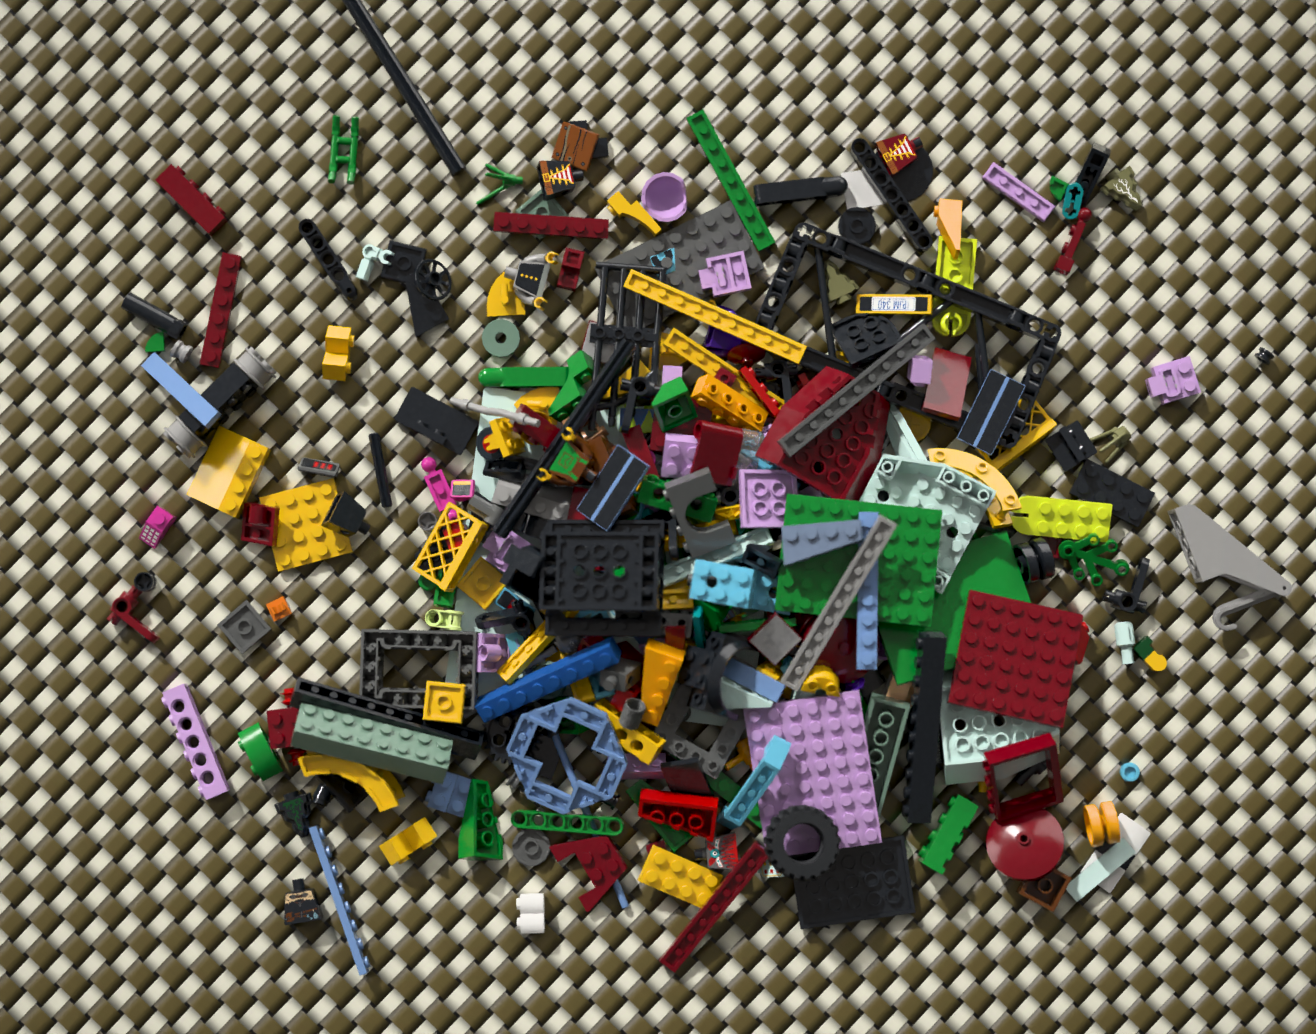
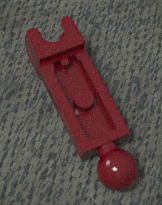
(1065, 262)

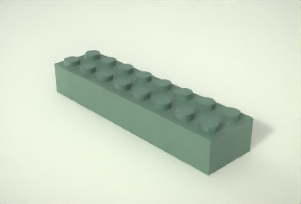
(371, 743)

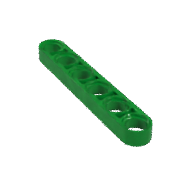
(567, 822)

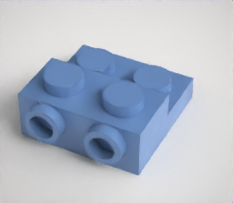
(450, 795)

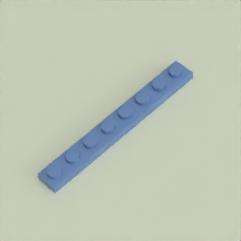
(867, 606)
(337, 891)

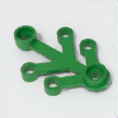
(1090, 557)

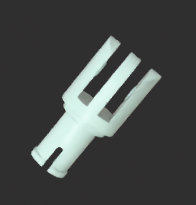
(1125, 640)

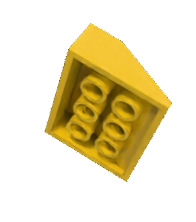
(228, 472)

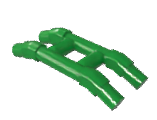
(336, 140)

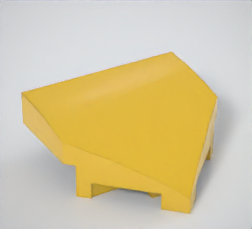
(727, 512)

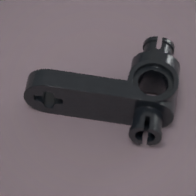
(768, 374)
(629, 385)
(671, 530)
(1115, 598)
(510, 616)

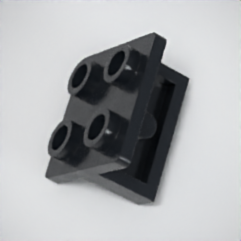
(1071, 445)

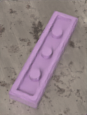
(1018, 192)

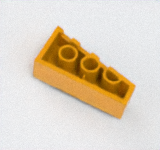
(659, 675)

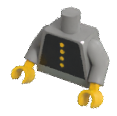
(531, 278)

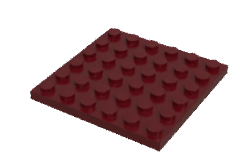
(1015, 659)

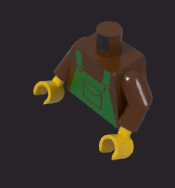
(572, 463)

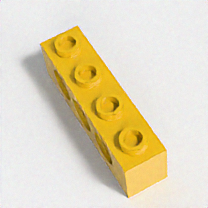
(651, 741)

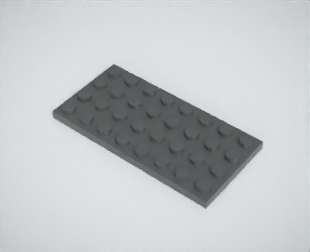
(700, 238)

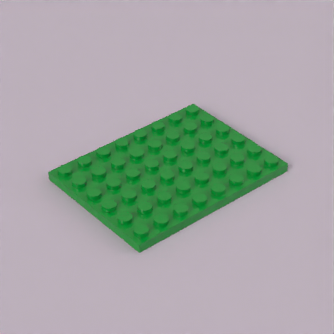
(904, 566)

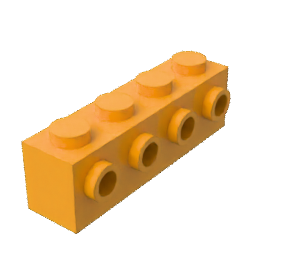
(728, 404)

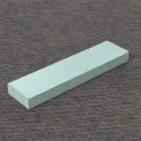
(1100, 869)

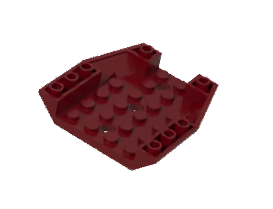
(844, 462)

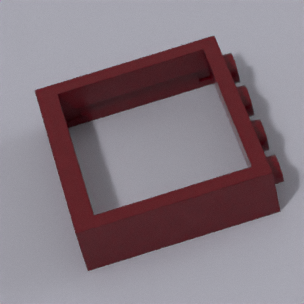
(1033, 801)

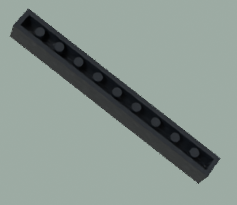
(924, 727)
(466, 740)

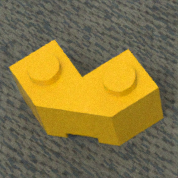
(337, 353)
(408, 841)

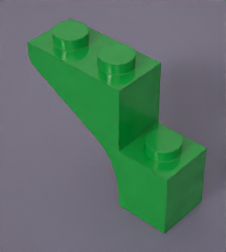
(580, 372)

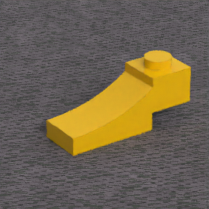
(620, 206)

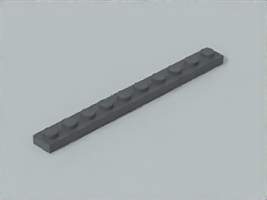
(855, 390)

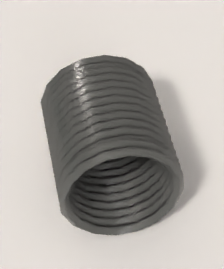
(632, 714)

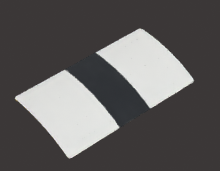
(1134, 835)

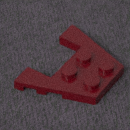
(598, 859)

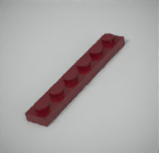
(551, 225)
(220, 310)

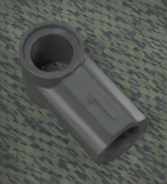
(482, 508)

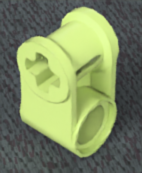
(447, 619)

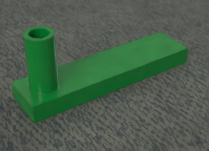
(745, 625)

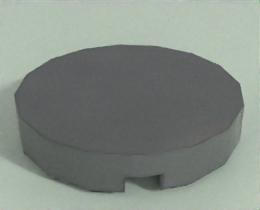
(531, 847)

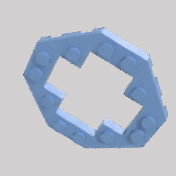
(605, 743)

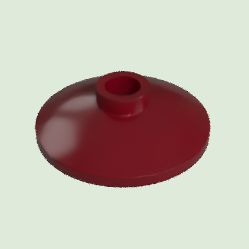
(746, 354)

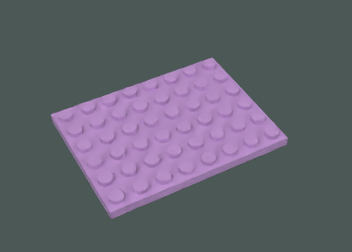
(823, 767)

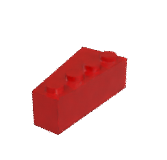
(681, 811)

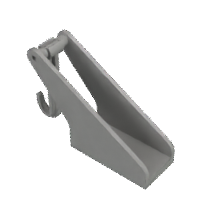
(1215, 552)

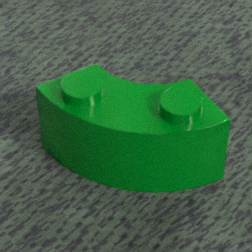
(258, 748)

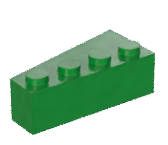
(947, 833)

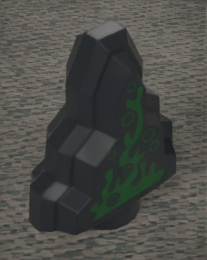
(296, 810)

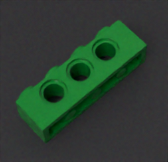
(646, 495)

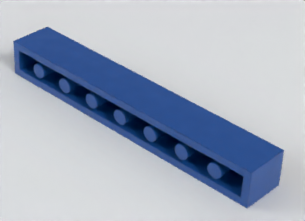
(548, 679)

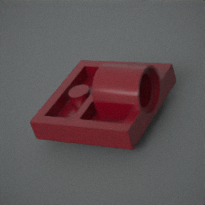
(260, 524)

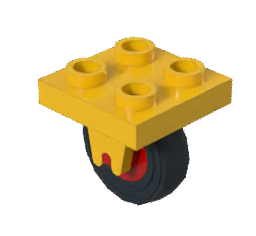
(499, 441)

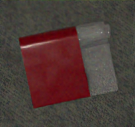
(725, 451)

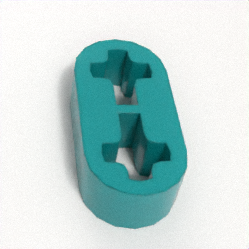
(1077, 201)

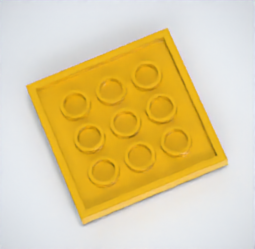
(300, 533)

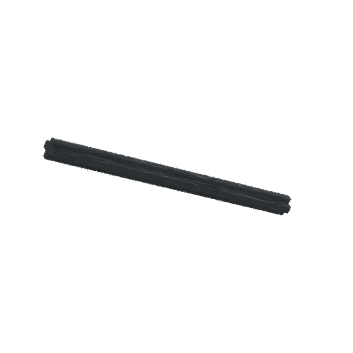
(405, 86)
(575, 422)

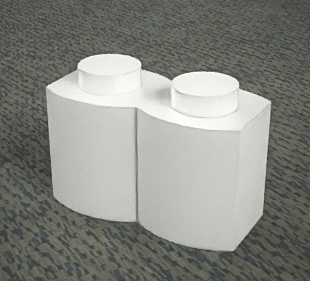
(531, 913)

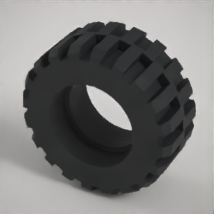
(827, 849)

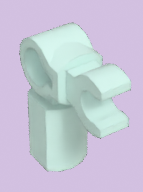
(370, 254)

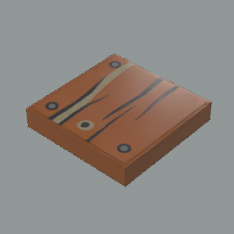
(575, 145)

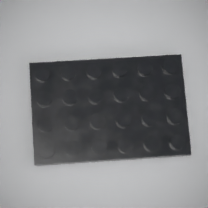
(861, 886)

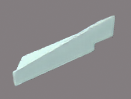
(901, 436)

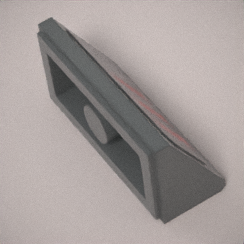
(319, 467)

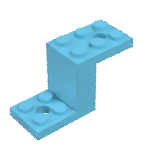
(735, 586)

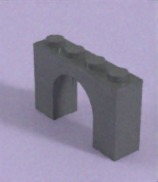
(698, 539)

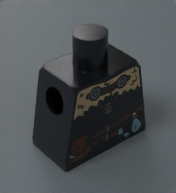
(301, 904)

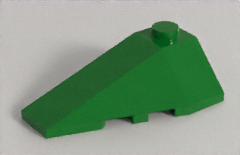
(478, 831)

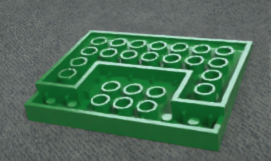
(985, 567)

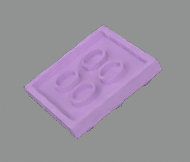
(764, 497)

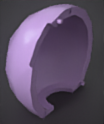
(665, 197)

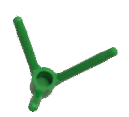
(508, 180)

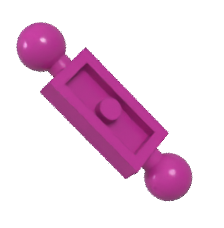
(438, 486)

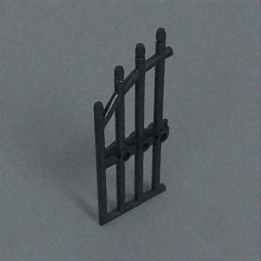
(613, 334)

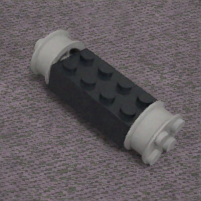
(225, 396)

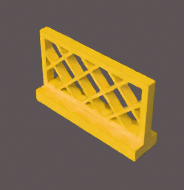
(1026, 442)
(461, 558)

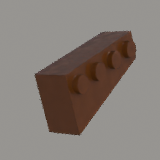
(601, 452)

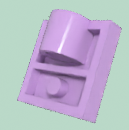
(491, 652)

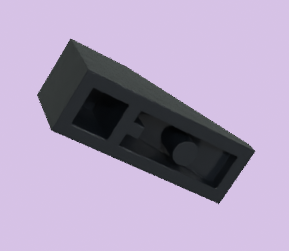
(1091, 170)

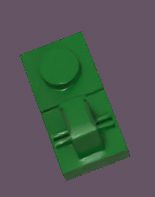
(443, 598)

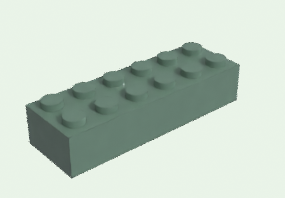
(884, 730)

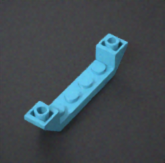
(756, 785)

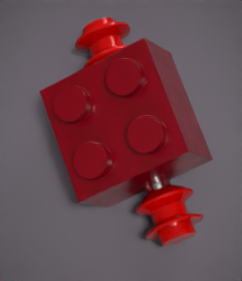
(281, 727)

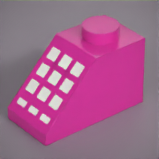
(157, 526)

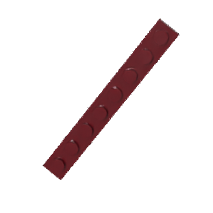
(714, 907)

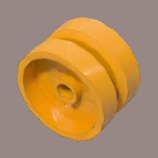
(1101, 824)

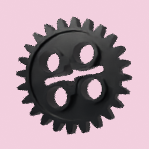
(496, 728)

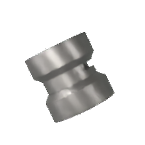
(426, 519)

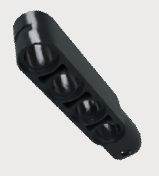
(799, 190)
(343, 285)

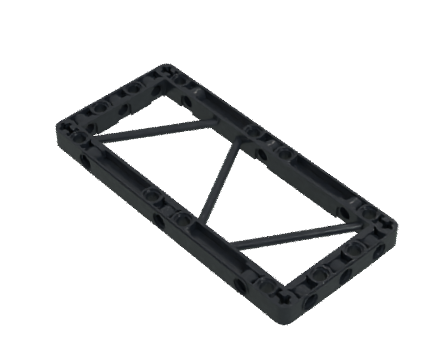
(926, 283)

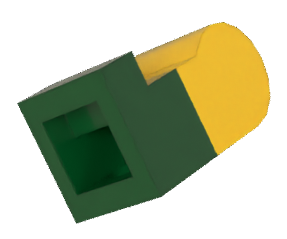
(1148, 655)

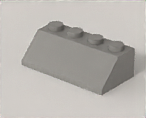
(548, 503)

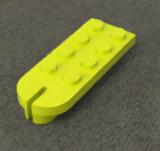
(957, 271)
(1063, 518)

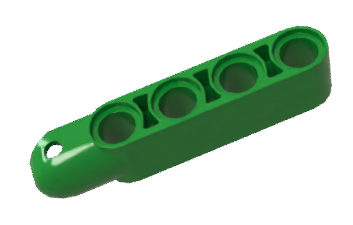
(523, 377)

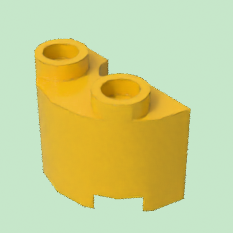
(822, 678)

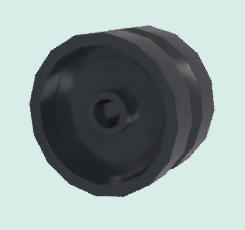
(1034, 560)

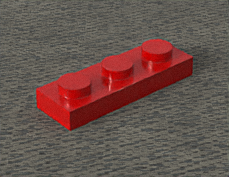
(759, 390)

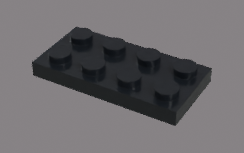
(1102, 485)

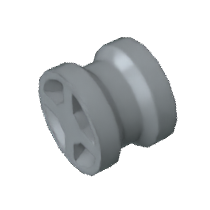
(181, 351)

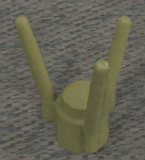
(1119, 437)

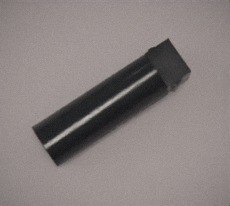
(154, 316)

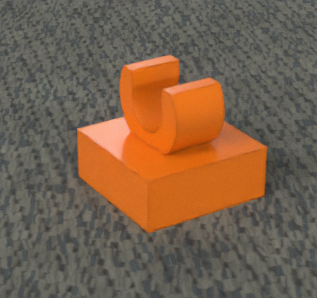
(279, 608)

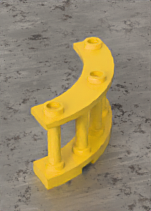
(980, 470)
(378, 782)

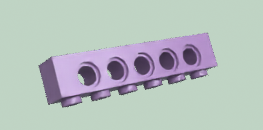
(197, 730)

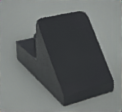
(761, 559)

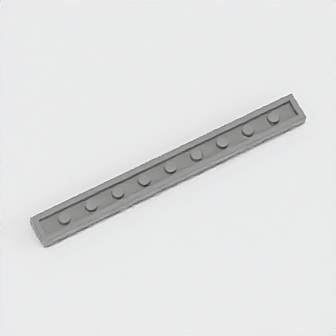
(838, 602)

